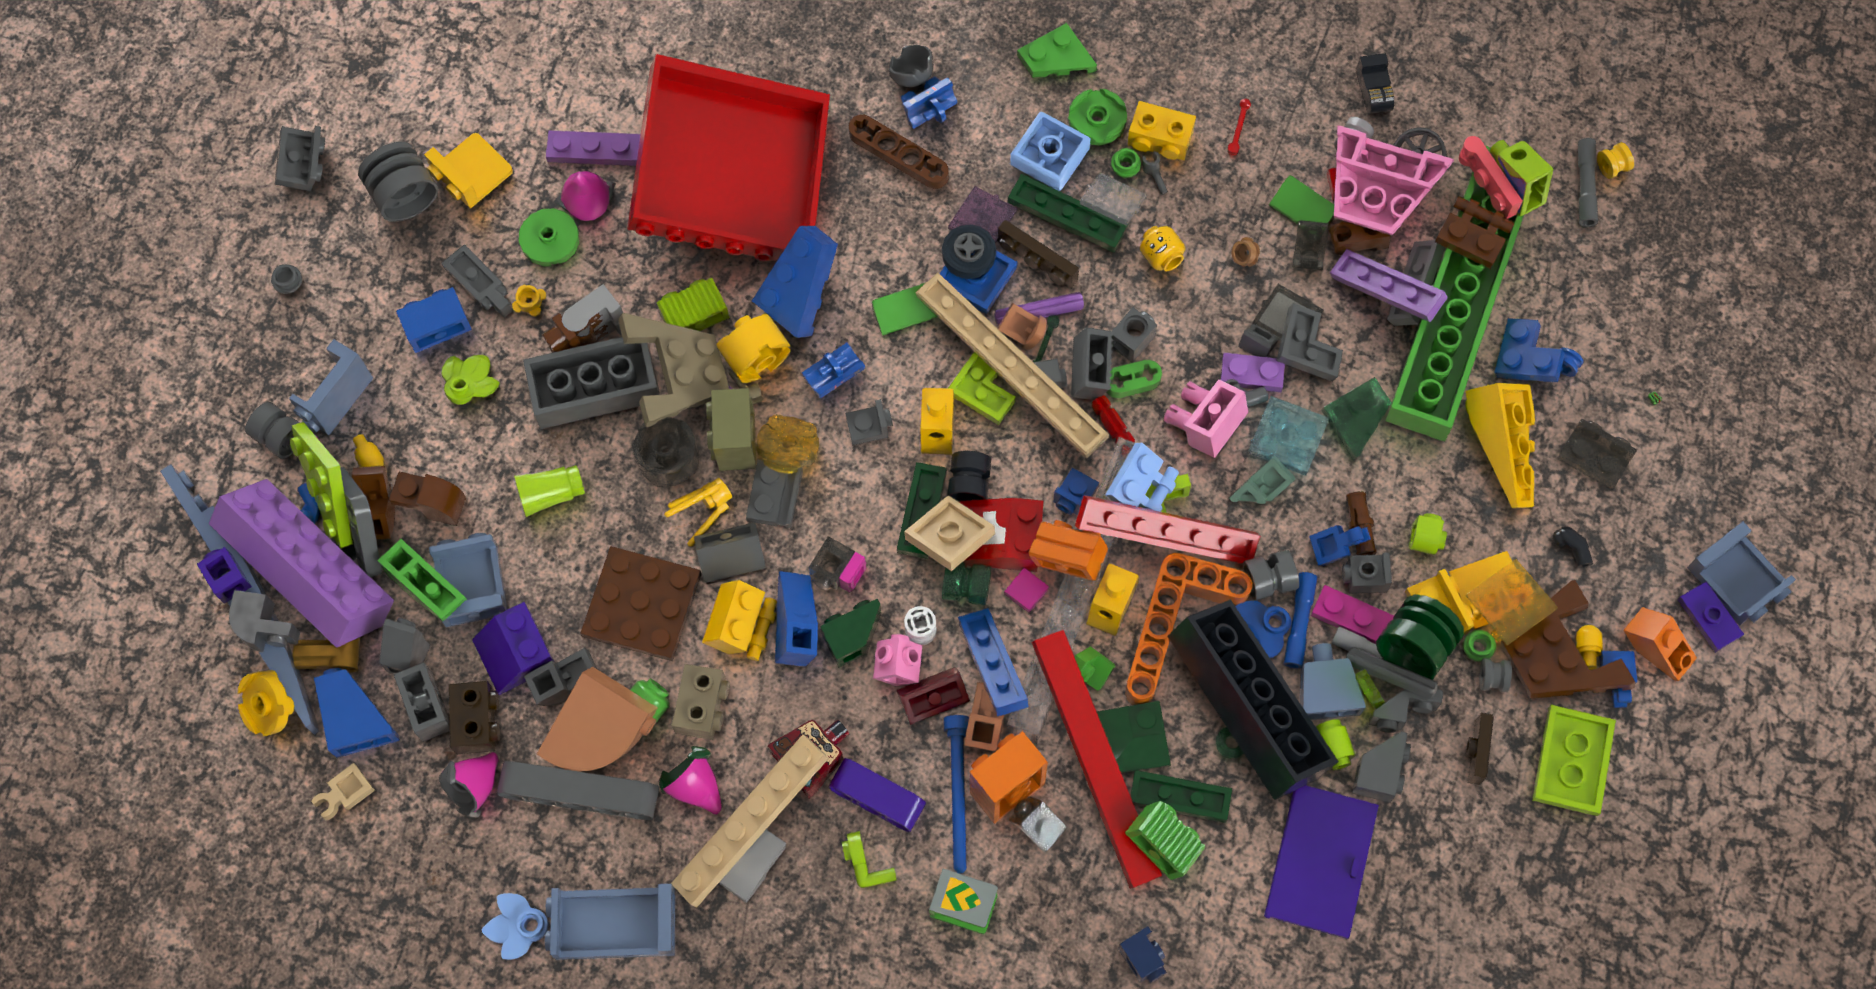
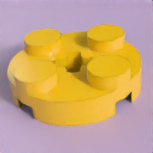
(265, 689)

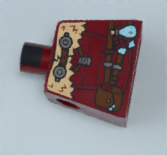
(824, 740)

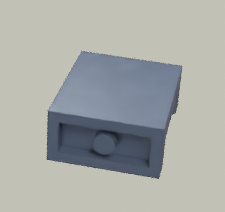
(336, 392)
(475, 572)
(1740, 575)

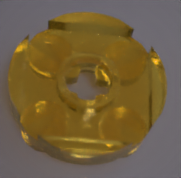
(790, 429)

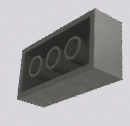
(589, 381)

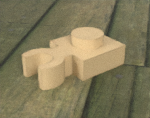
(347, 789)

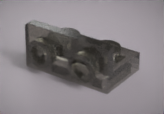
(1597, 453)

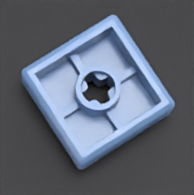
(1047, 135)

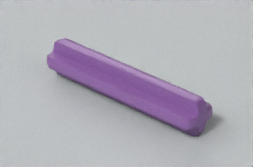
(1048, 307)

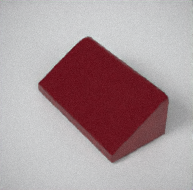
(933, 695)

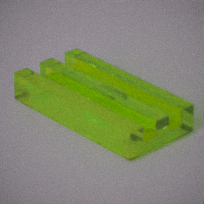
(1370, 689)

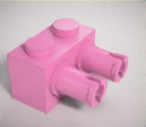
(1214, 419)

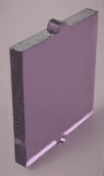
(983, 211)

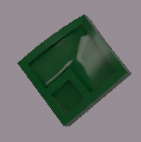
(1136, 736)

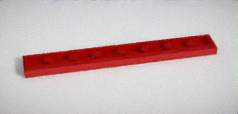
(1094, 754)

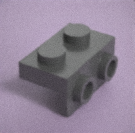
(298, 158)

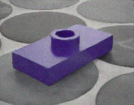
(1710, 617)

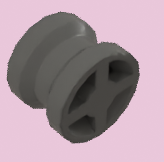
(1495, 675)

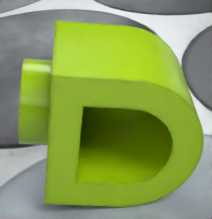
(1428, 534)

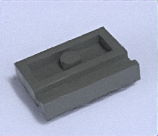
(773, 496)

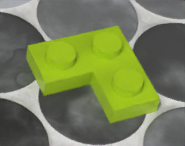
(976, 390)

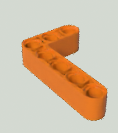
(1166, 615)

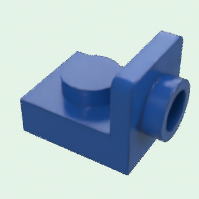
(1071, 492)

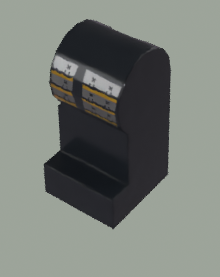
(1375, 83)

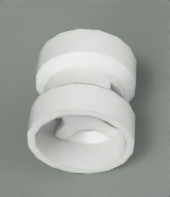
(919, 631)

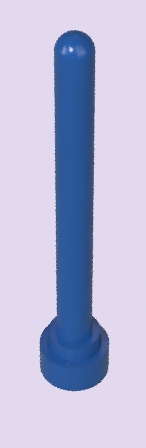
(956, 730)

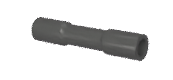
(1588, 201)

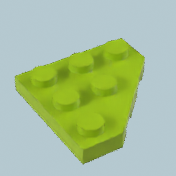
(323, 482)

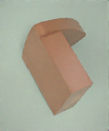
(1023, 326)

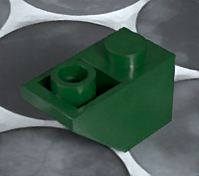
(852, 633)

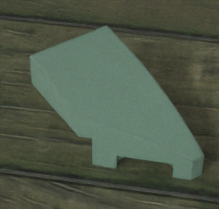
(1264, 483)

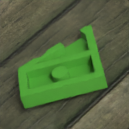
(1056, 54)

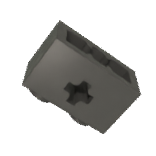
(423, 702)

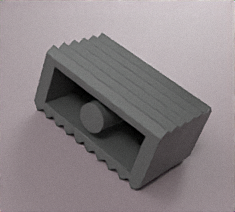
(1091, 363)

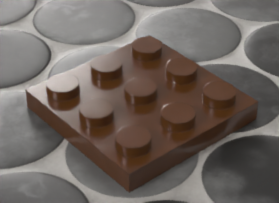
(641, 603)

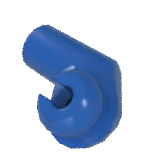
(310, 507)

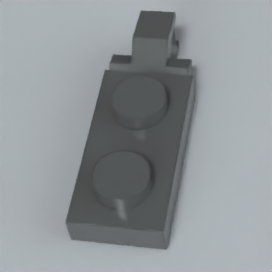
(478, 280)

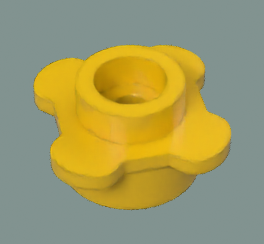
(529, 292)

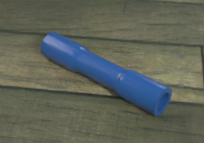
(1297, 639)

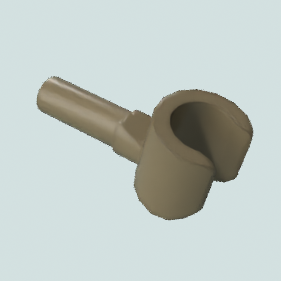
(754, 389)

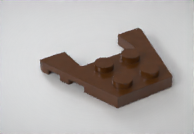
(1551, 662)

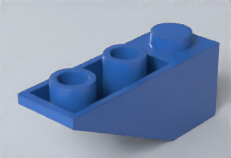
(795, 620)

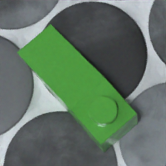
(420, 580)

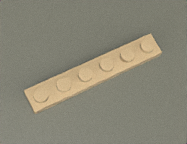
(749, 821)

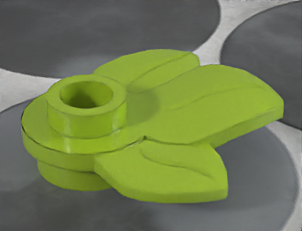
(471, 376)

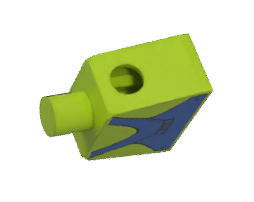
(1525, 171)

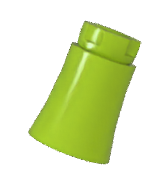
(548, 488)

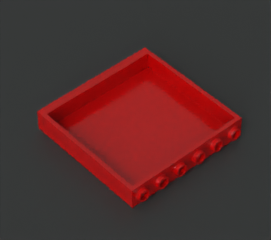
(727, 159)

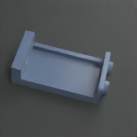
(611, 923)

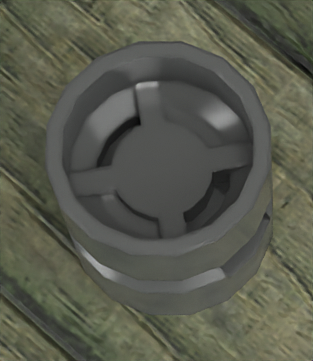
(273, 428)
(1272, 574)

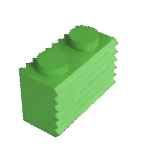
(1166, 839)

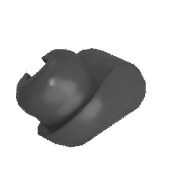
(1253, 396)

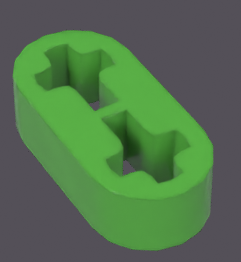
(1134, 384)

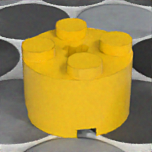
(754, 347)

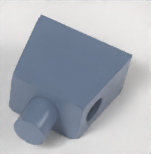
(1329, 686)

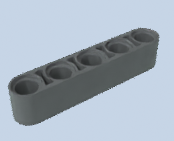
(578, 790)

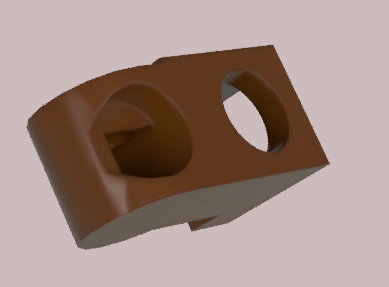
(1356, 238)

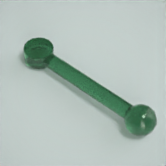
(1052, 322)

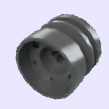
(398, 181)

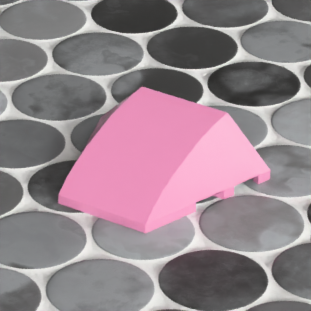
(1381, 182)

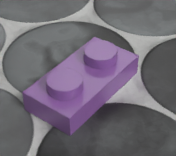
(1253, 371)

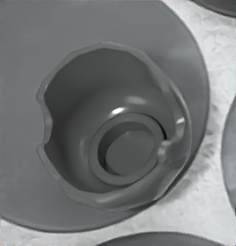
(912, 67)

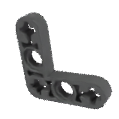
(361, 526)

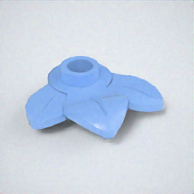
(511, 926)

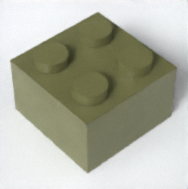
(732, 429)

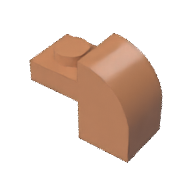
(983, 726)

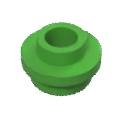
(1126, 155)
(1482, 637)

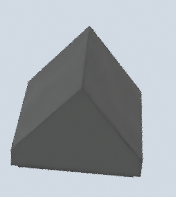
(1257, 341)

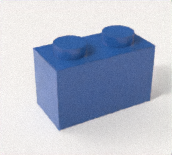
(433, 319)

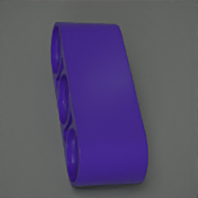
(877, 795)

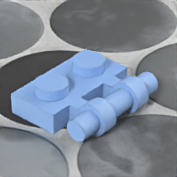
(1136, 476)

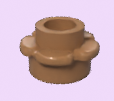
(1239, 252)

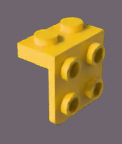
(469, 169)

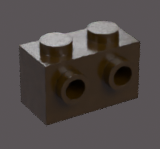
(472, 717)

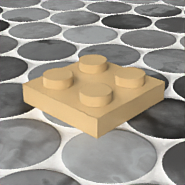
(949, 533)

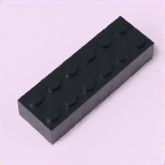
(1252, 699)

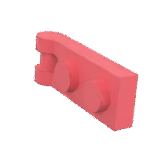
(1490, 176)

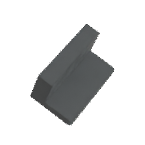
(729, 552)

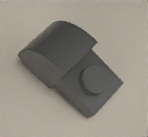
(555, 681)

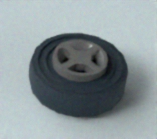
(968, 240)

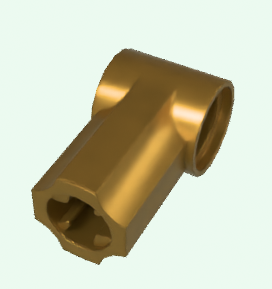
(324, 655)

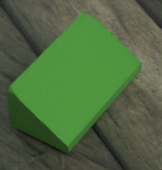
(1302, 203)
(900, 310)

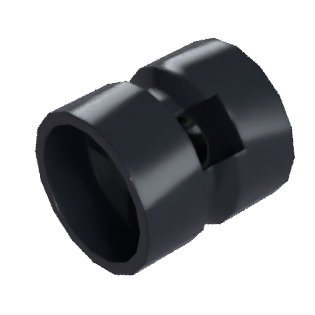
(970, 476)

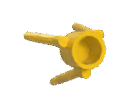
(712, 494)

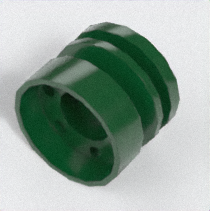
(1420, 636)

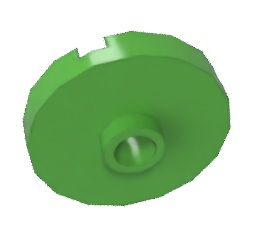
(1098, 104)
(550, 250)

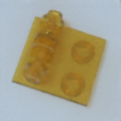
(1511, 602)

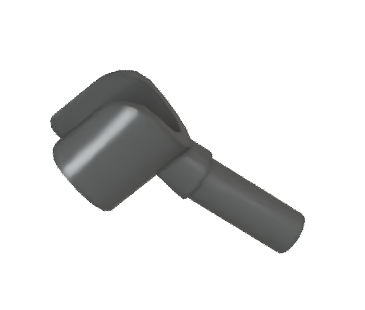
(1153, 169)

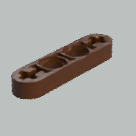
(901, 148)

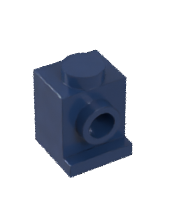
(1143, 956)

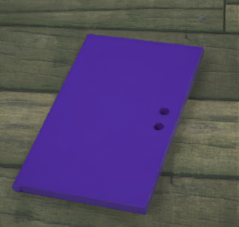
(1319, 850)

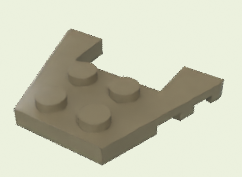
(688, 364)

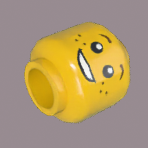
(1162, 248)

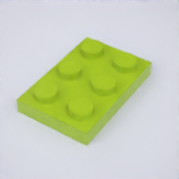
(1574, 760)

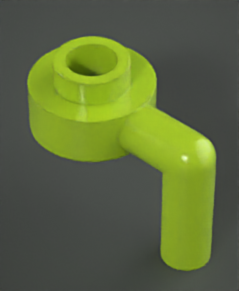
(854, 851)

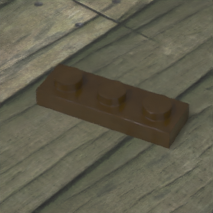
(1037, 255)

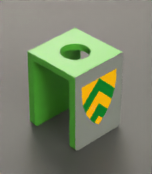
(963, 901)

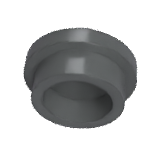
(286, 279)

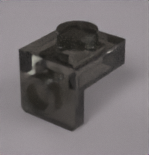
(1310, 245)
(1037, 822)

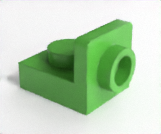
(1094, 667)

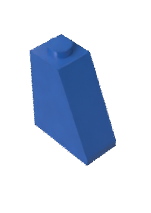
(349, 715)

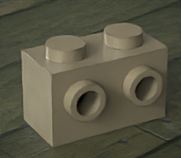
(700, 702)

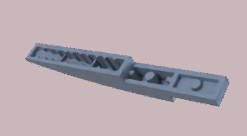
(276, 658)

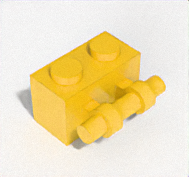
(735, 618)

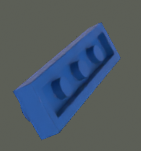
(993, 662)

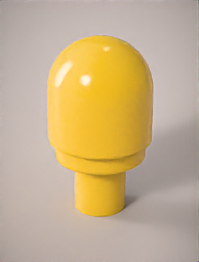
(367, 453)
(1589, 644)

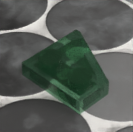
(1357, 415)

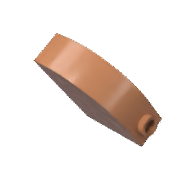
(597, 724)

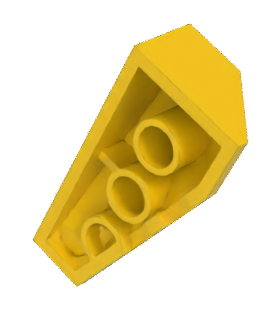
(1502, 423)

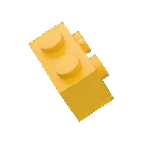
(1161, 130)

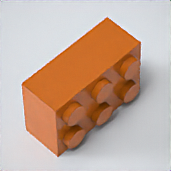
(1007, 775)

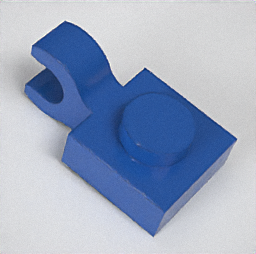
(1334, 543)
(1619, 697)

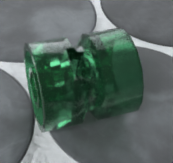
(968, 583)

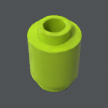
(1338, 741)

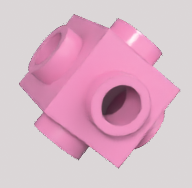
(897, 661)

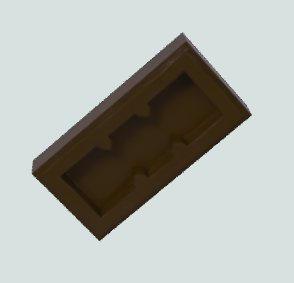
(1479, 748)

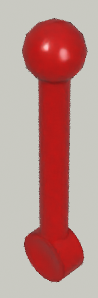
(1233, 147)

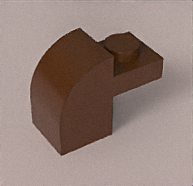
(376, 487)
(431, 495)

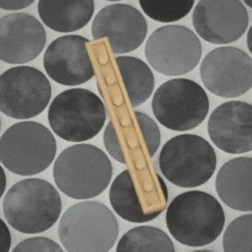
(1012, 365)

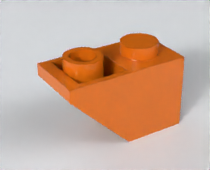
(1660, 642)

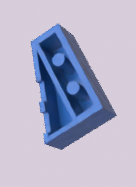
(797, 280)

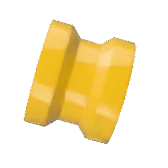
(1615, 160)

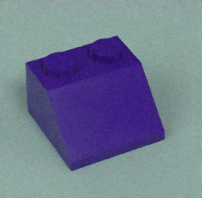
(511, 647)

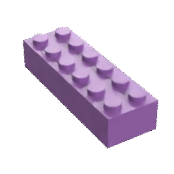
(301, 562)

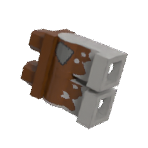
(585, 321)

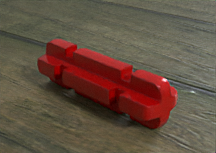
(1111, 419)

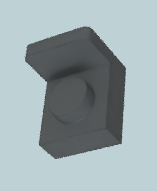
(869, 423)

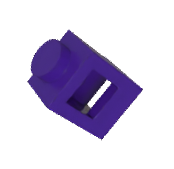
(215, 565)

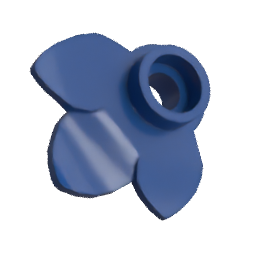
(1258, 617)

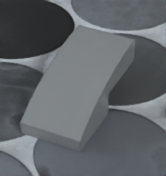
(752, 867)

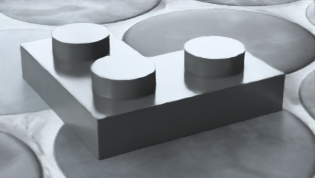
(1301, 349)

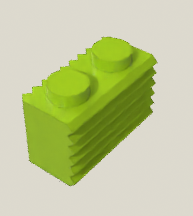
(695, 306)

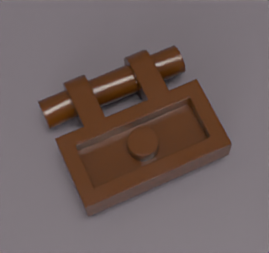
(1470, 239)

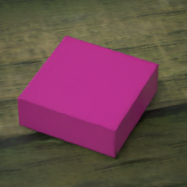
(852, 572)
(1026, 590)

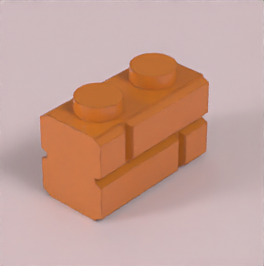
(1068, 550)

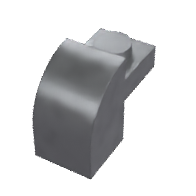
(251, 622)

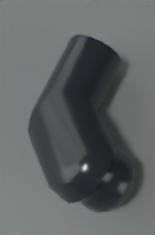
(1577, 542)

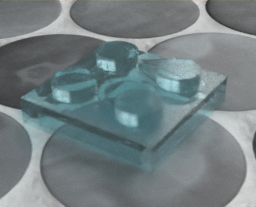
(1288, 434)

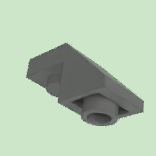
(1393, 713)

